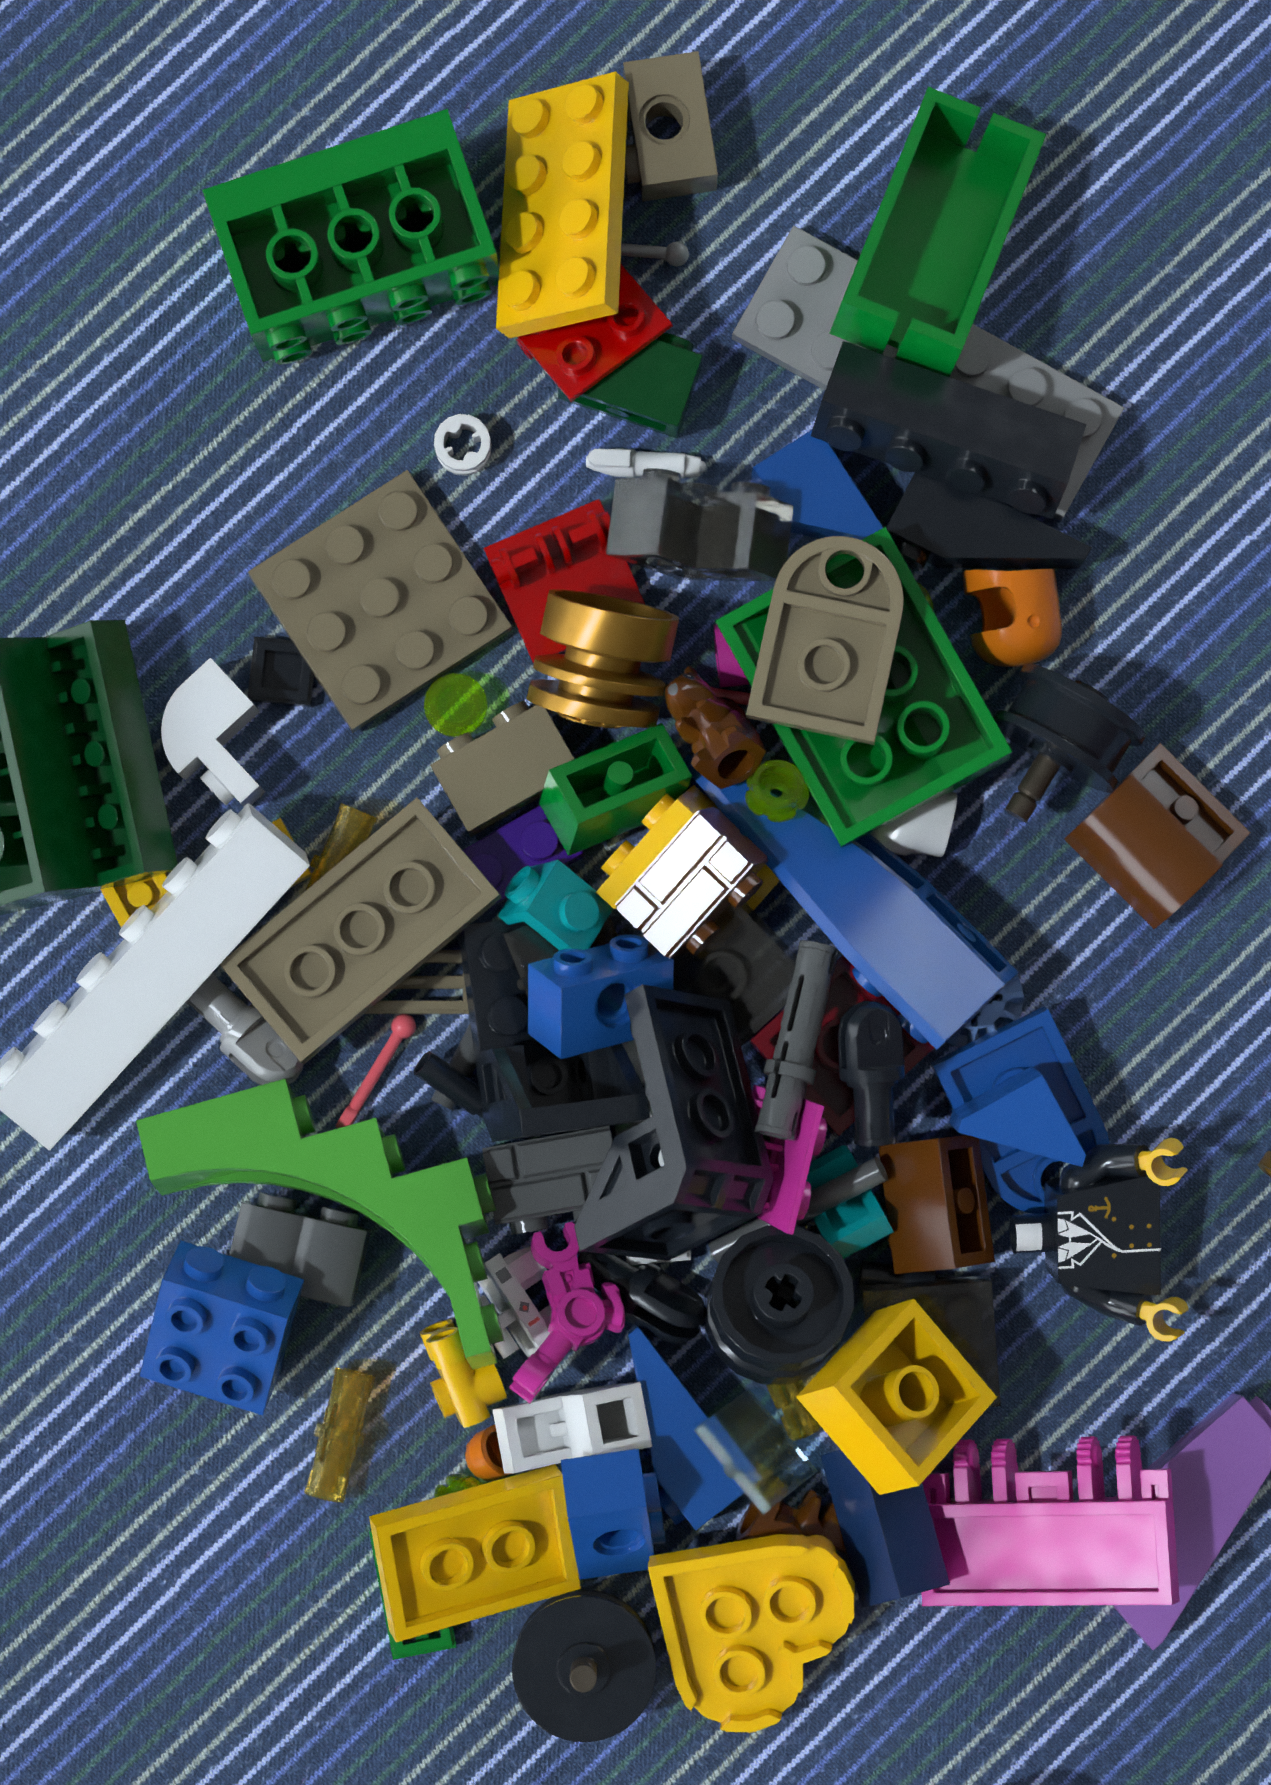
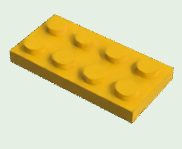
(562, 206)

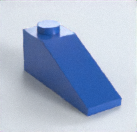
(684, 1466)

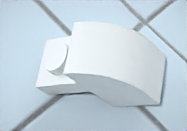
(197, 725)
(572, 1426)

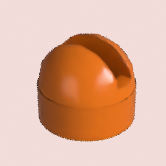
(484, 1455)

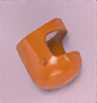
(1017, 615)

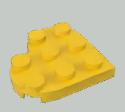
(748, 1620)

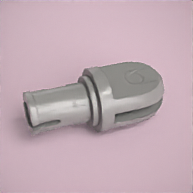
(245, 1034)

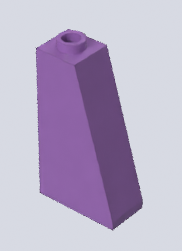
(1213, 1483)

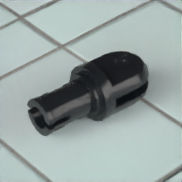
(871, 1065)
(650, 1297)

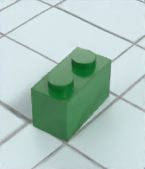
(612, 788)

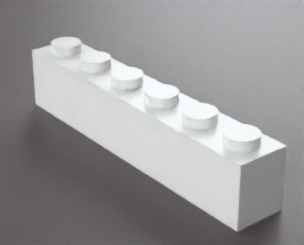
(148, 974)

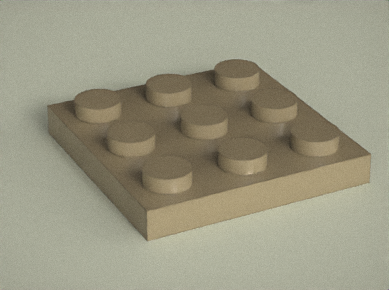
(380, 601)

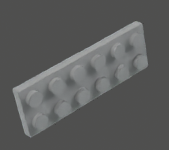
(798, 305)

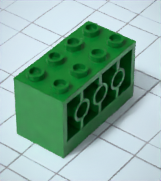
(344, 199)

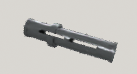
(794, 1054)

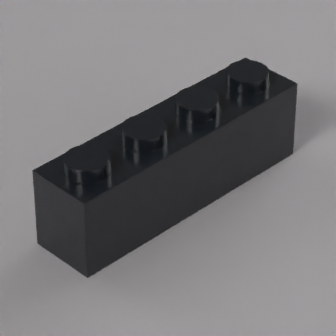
(948, 430)

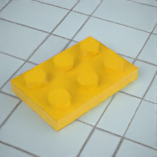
(474, 1552)

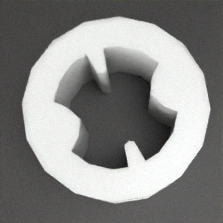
(452, 428)

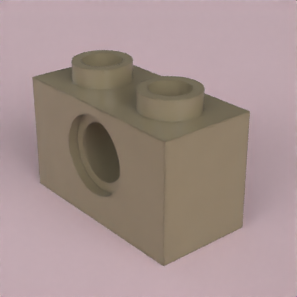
(676, 165)

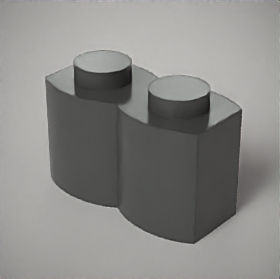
(320, 1249)

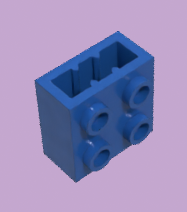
(221, 1327)

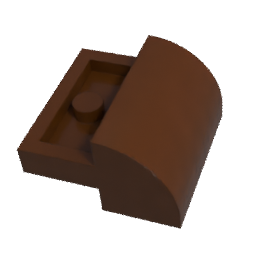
(1157, 836)

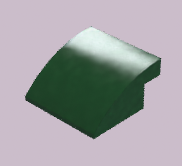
(76, 769)

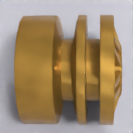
(602, 659)

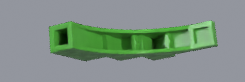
(262, 1140)

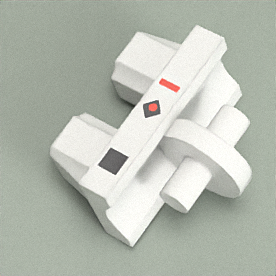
(506, 1289)

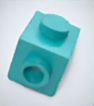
(555, 905)
(854, 1222)

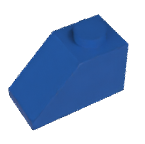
(819, 488)

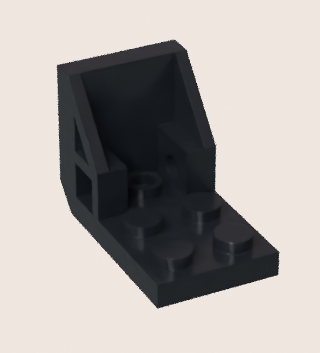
(520, 1080)
(701, 1122)

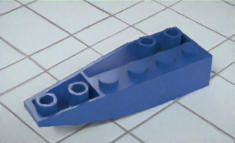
(878, 915)

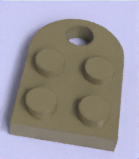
(827, 645)

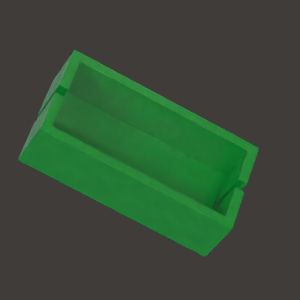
(937, 234)

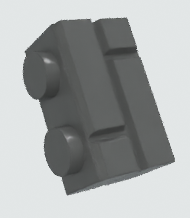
(544, 1176)

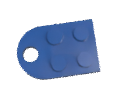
(998, 1057)

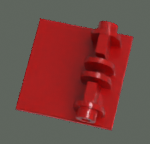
(592, 349)
(558, 555)

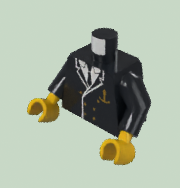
(1106, 1232)

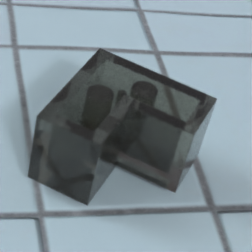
(696, 530)

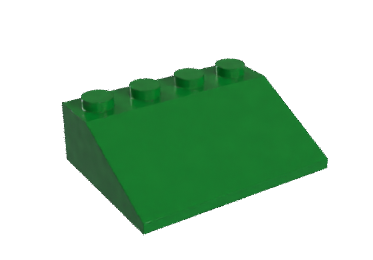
(930, 726)

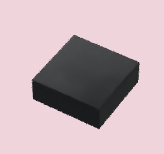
(279, 674)

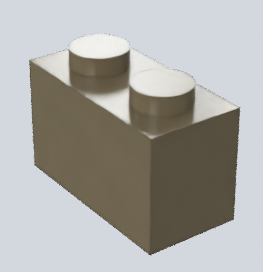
(501, 768)

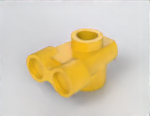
(460, 1388)

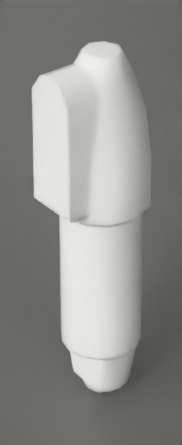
(630, 463)

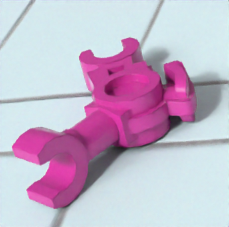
(576, 1312)

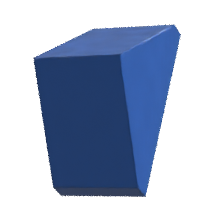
(1021, 1116)

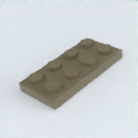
(360, 930)

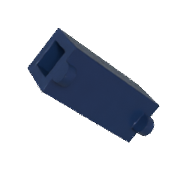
(884, 1535)

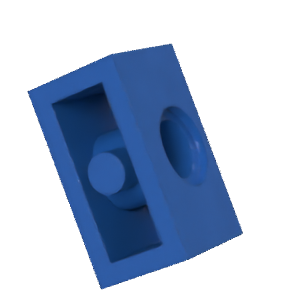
(580, 993)
(612, 1513)

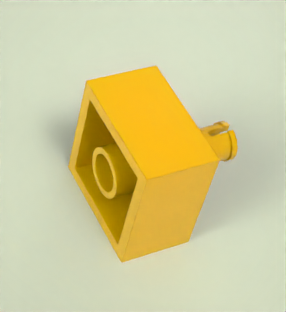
(896, 1397)

